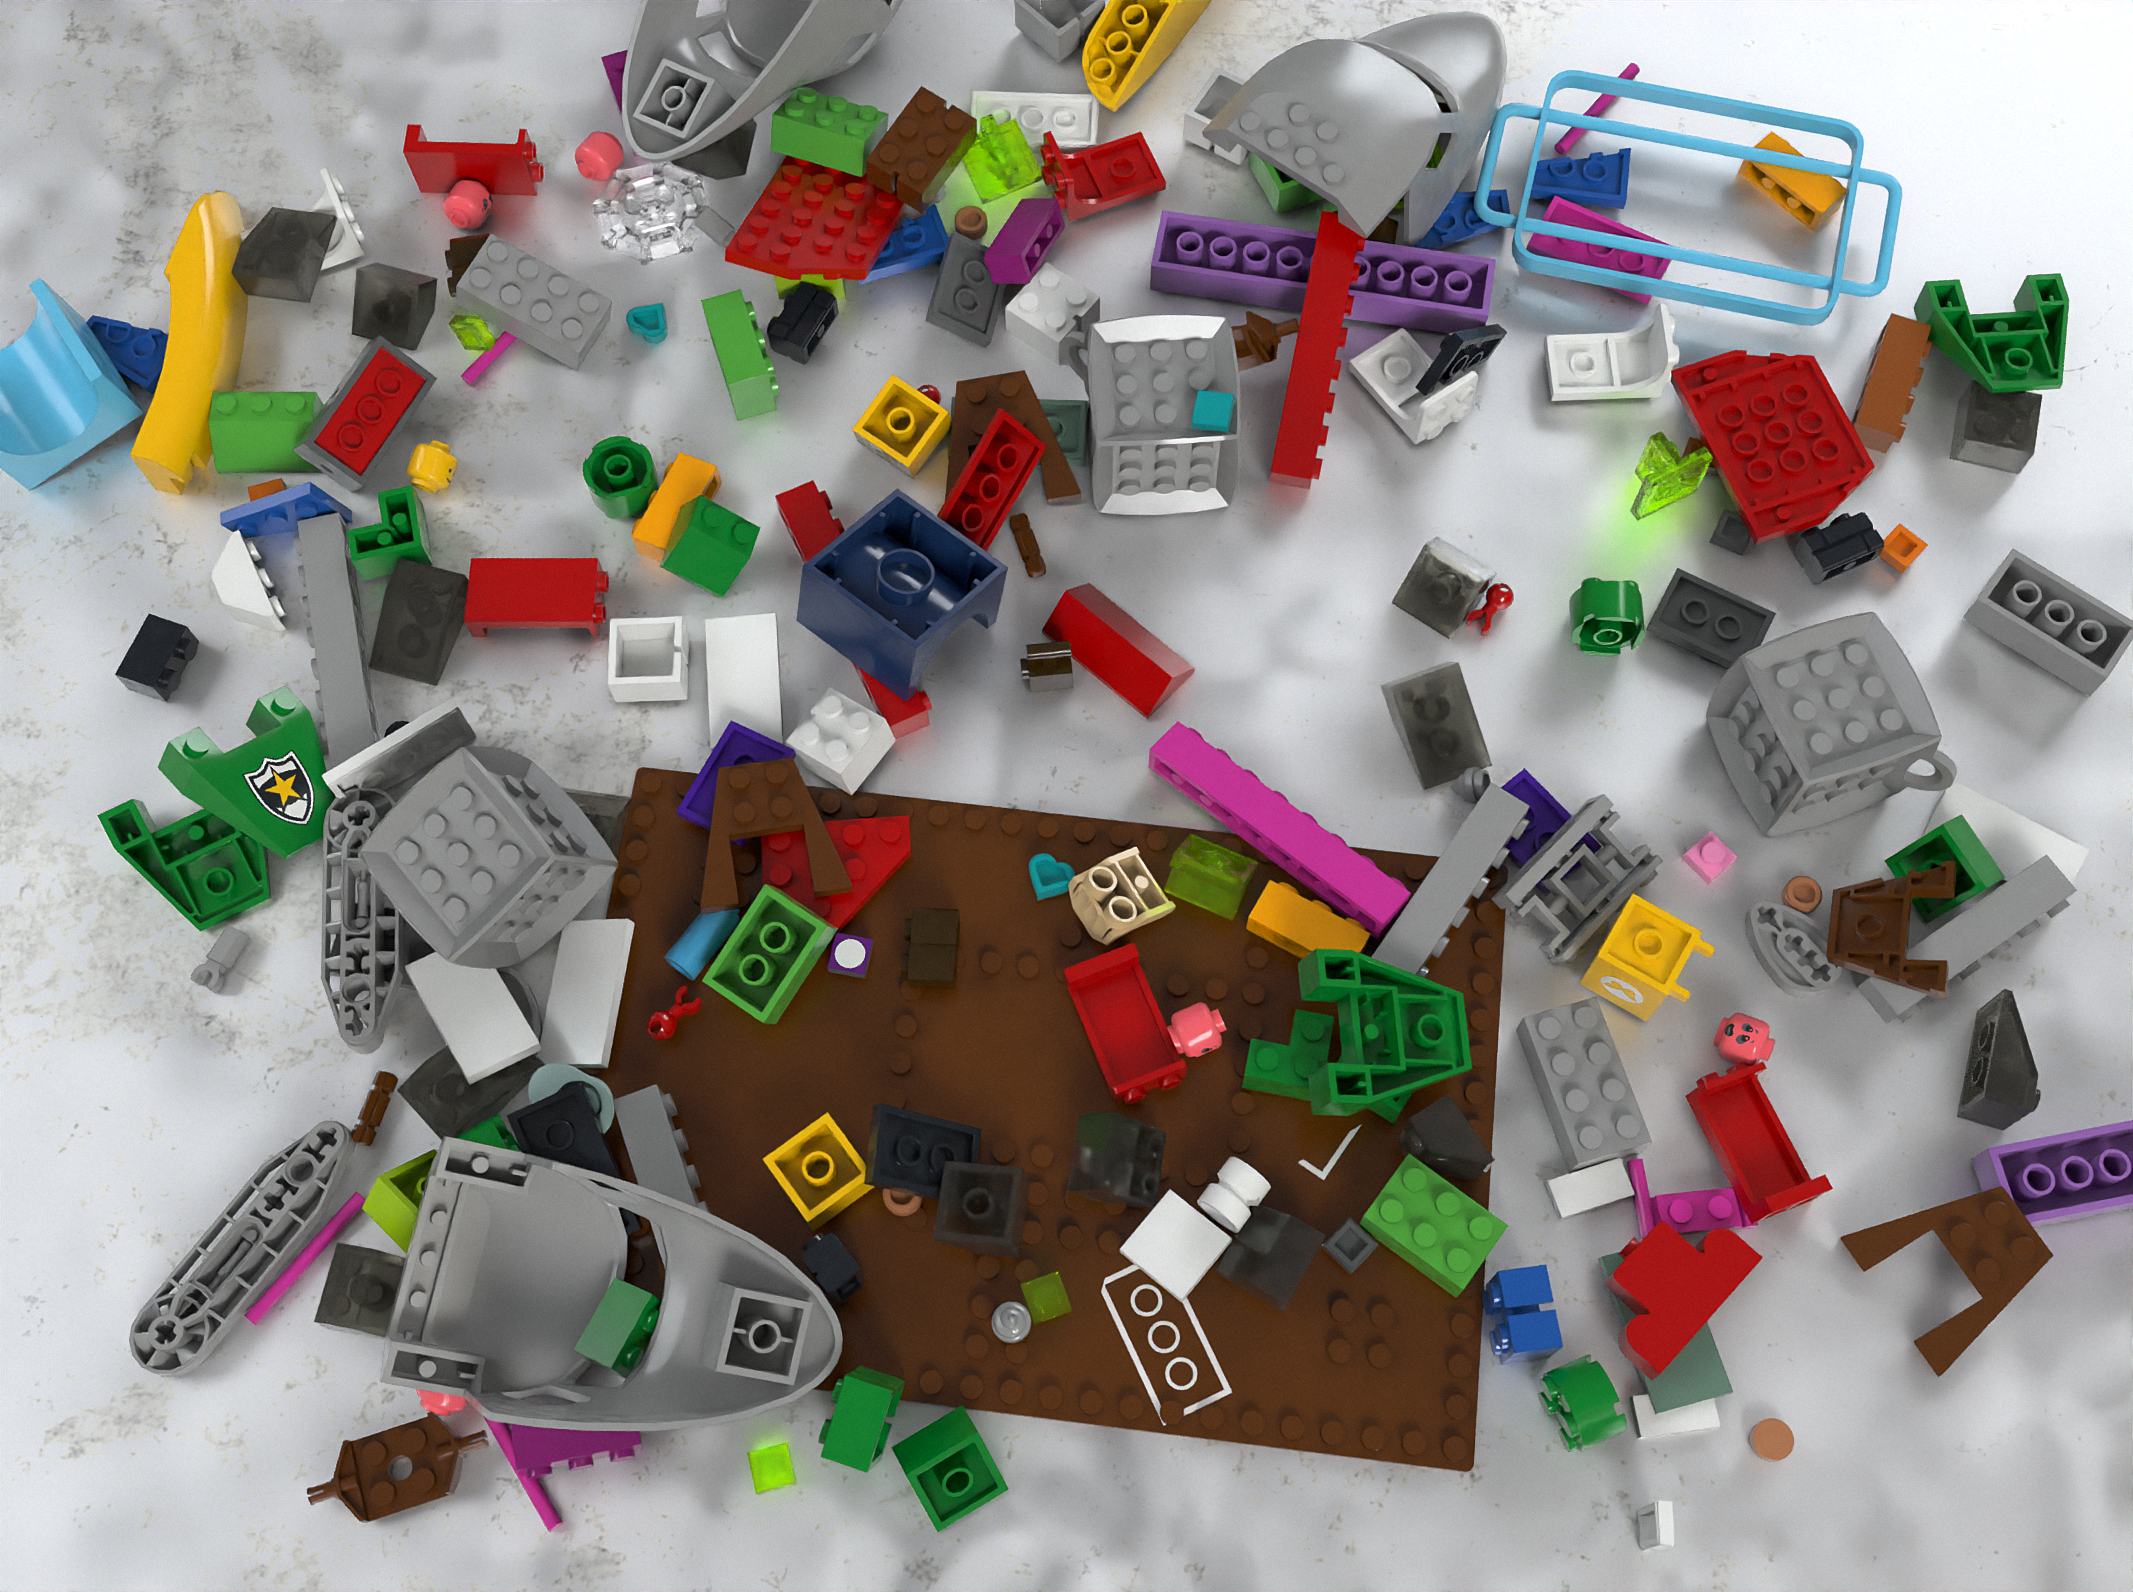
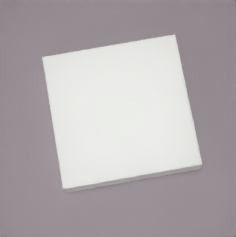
(1175, 1245)

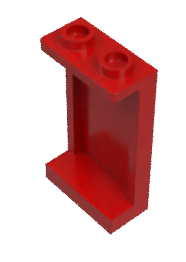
(498, 166)
(535, 594)
(1124, 1024)
(1752, 1143)

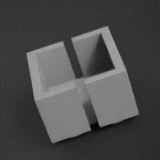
(1058, 24)

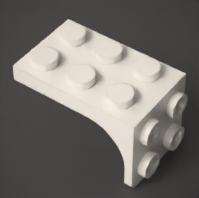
(346, 234)
(1613, 364)
(1391, 374)

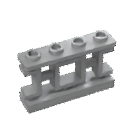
(1558, 858)

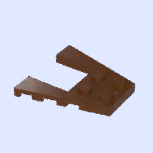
(973, 411)
(761, 802)
(1989, 1244)

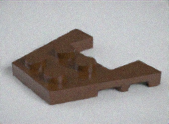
(1873, 925)

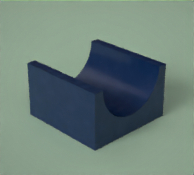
(897, 590)

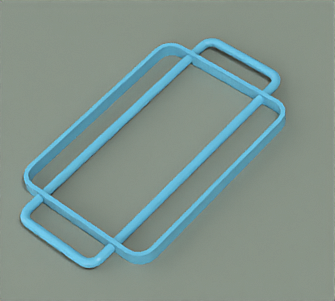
(1676, 291)

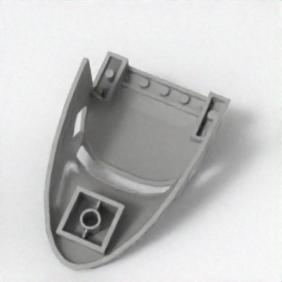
(686, 100)
(1364, 117)
(520, 1257)

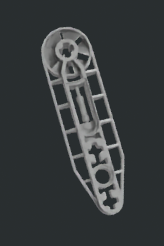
(361, 939)
(259, 1225)

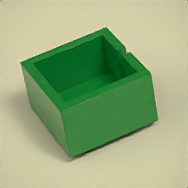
(858, 1426)

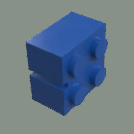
(1520, 1328)

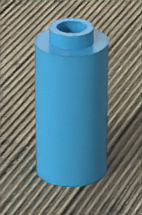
(701, 941)

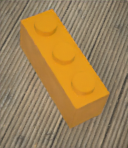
(1803, 194)
(681, 483)
(1302, 925)

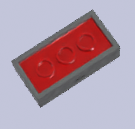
(365, 414)

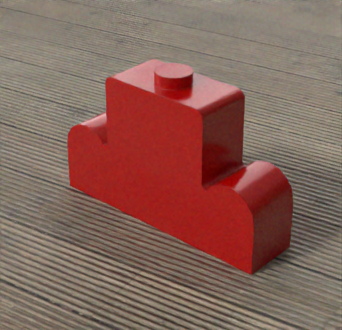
(1674, 1290)

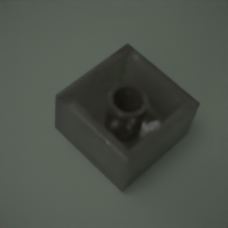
(1996, 428)

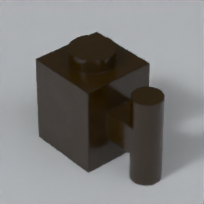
(1048, 666)

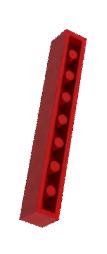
(1315, 354)
(812, 529)

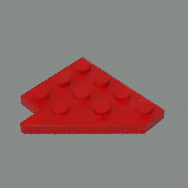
(867, 848)

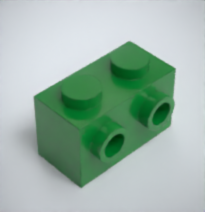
(620, 1328)

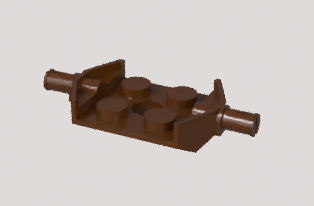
(1259, 340)
(365, 1468)

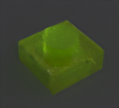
(472, 332)
(1046, 1297)
(772, 1468)

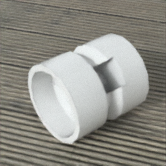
(1236, 1191)

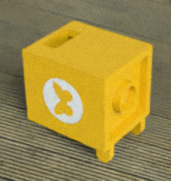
(1643, 958)

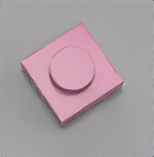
(1709, 857)

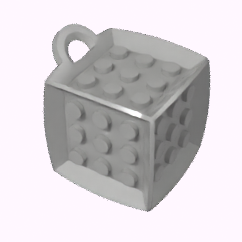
(1141, 411)
(1824, 725)
(487, 857)

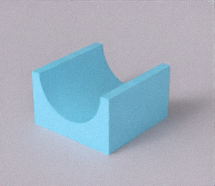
(57, 393)

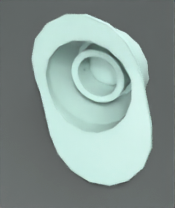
(560, 1076)

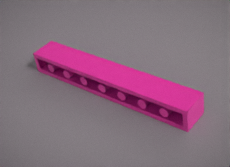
(1279, 829)

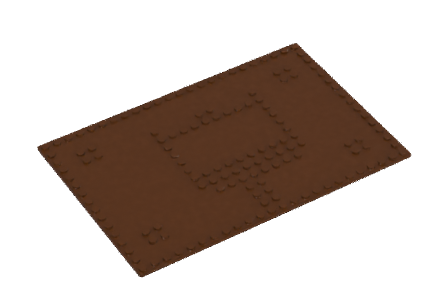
(1354, 1363)

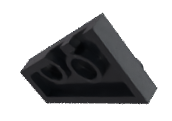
(1461, 352)

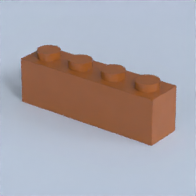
(1890, 381)

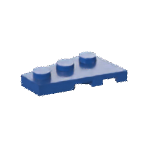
(1586, 181)
(1460, 221)
(912, 246)
(132, 350)
(282, 510)

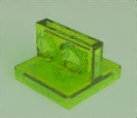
(1000, 160)
(1667, 475)
(1209, 876)

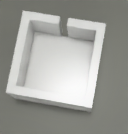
(1206, 105)
(1047, 311)
(648, 659)
(841, 741)

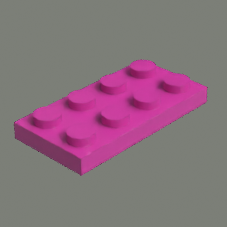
(1570, 214)

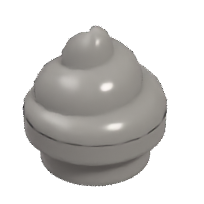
(1472, 784)
(1011, 1322)

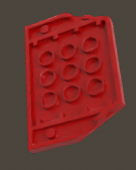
(816, 224)
(1774, 438)

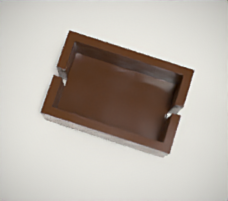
(921, 149)

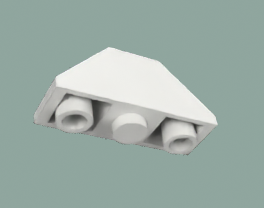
(245, 586)

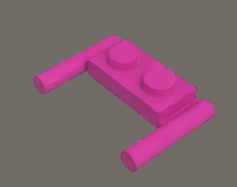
(1686, 1211)

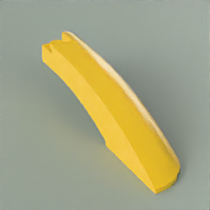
(1133, 43)
(201, 347)

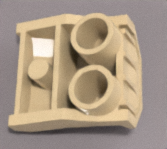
(1117, 897)

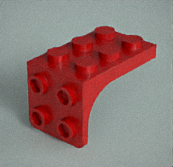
(1100, 175)

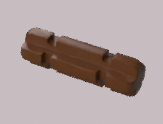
(1027, 545)
(374, 1108)

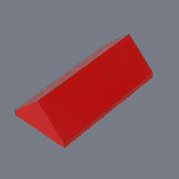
(992, 479)
(1117, 649)

